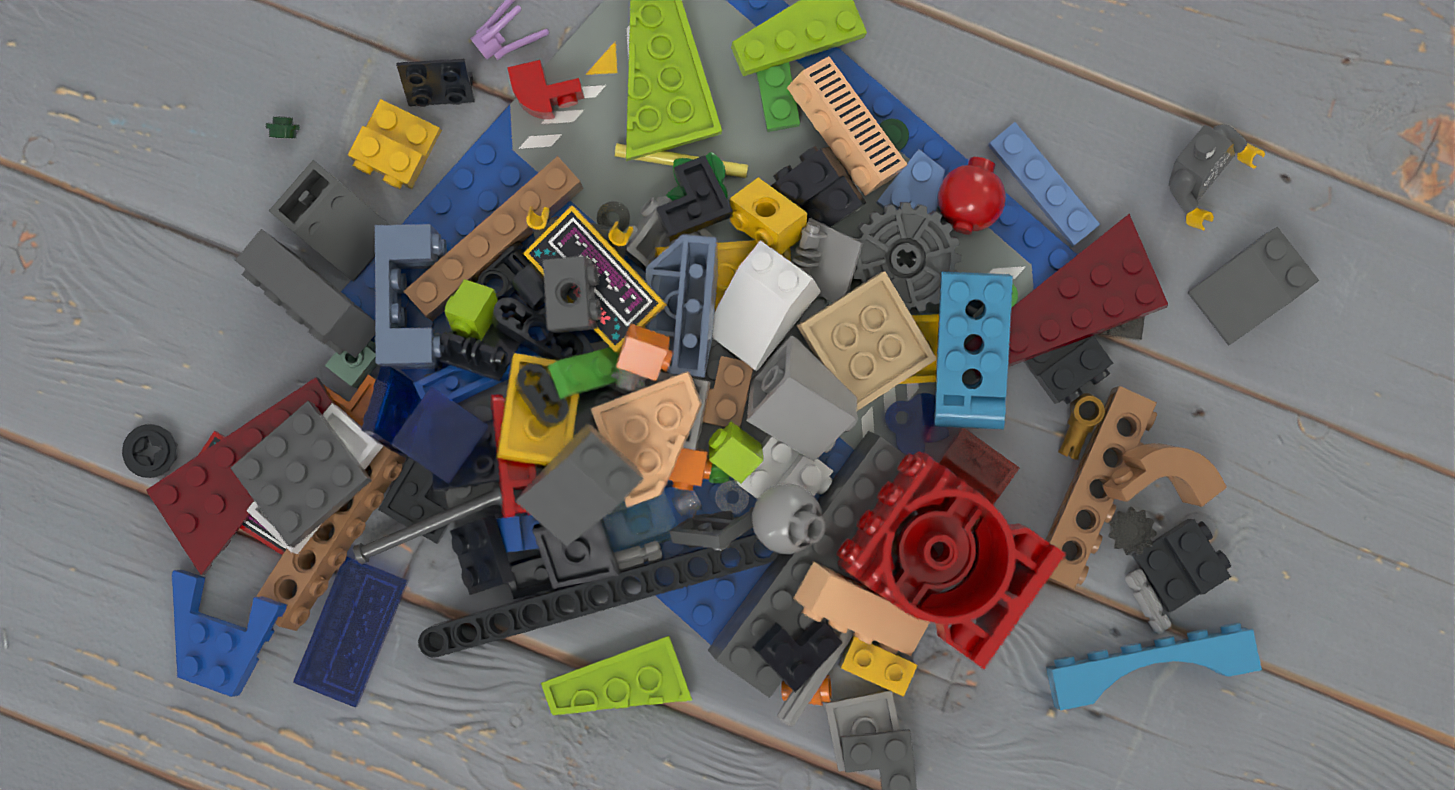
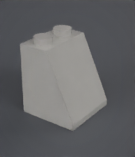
(800, 401)

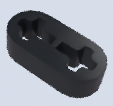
(534, 399)

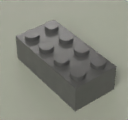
(306, 295)

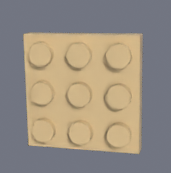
(868, 339)

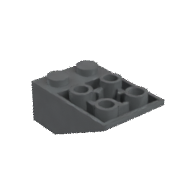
(330, 219)

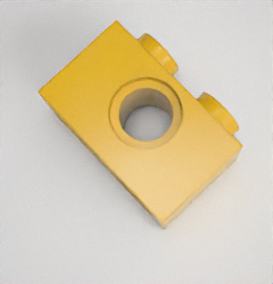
(767, 216)
(878, 665)

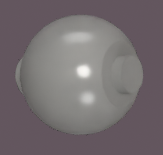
(787, 519)

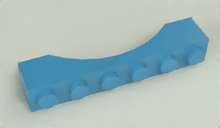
(1084, 681)

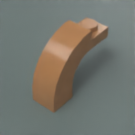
(1190, 473)

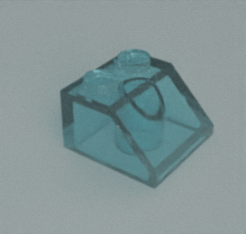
(640, 523)

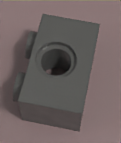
(559, 277)

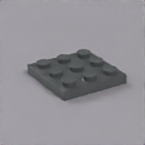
(301, 474)

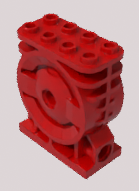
(993, 591)

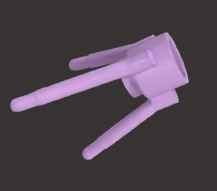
(489, 39)

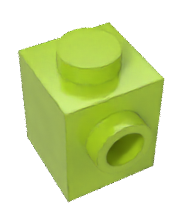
(471, 309)
(735, 452)

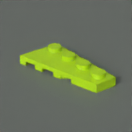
(797, 33)
(628, 679)

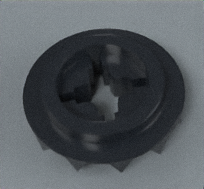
(137, 442)

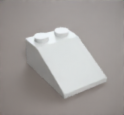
(762, 305)

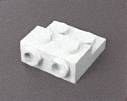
(786, 466)

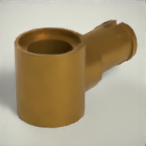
(1080, 426)

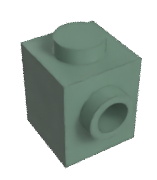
(354, 369)

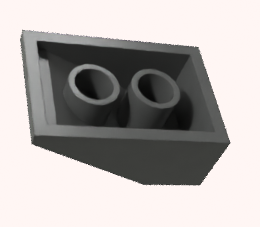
(1253, 286)
(580, 485)

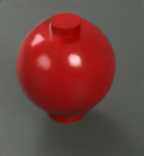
(972, 196)

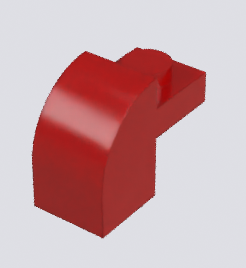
(536, 95)

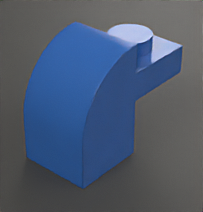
(518, 532)

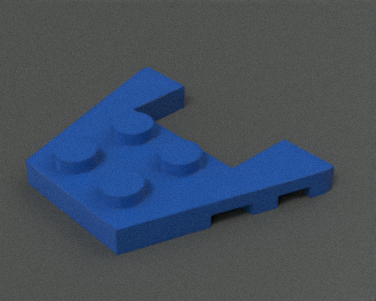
(215, 650)

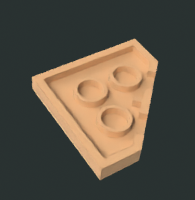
(651, 430)

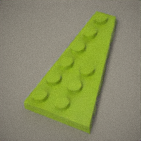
(666, 82)

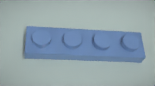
(1043, 184)

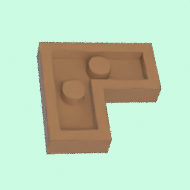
(730, 393)

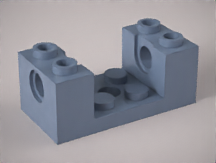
(398, 249)

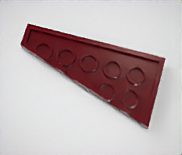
(1088, 295)
(204, 496)

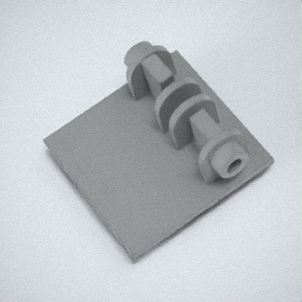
(828, 258)

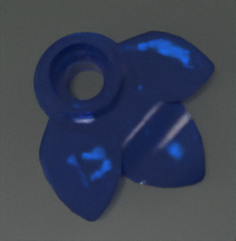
(919, 424)

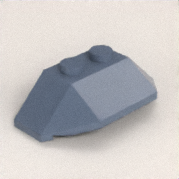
(687, 282)

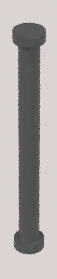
(364, 552)

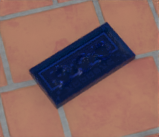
(350, 631)

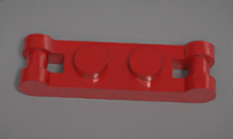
(512, 473)

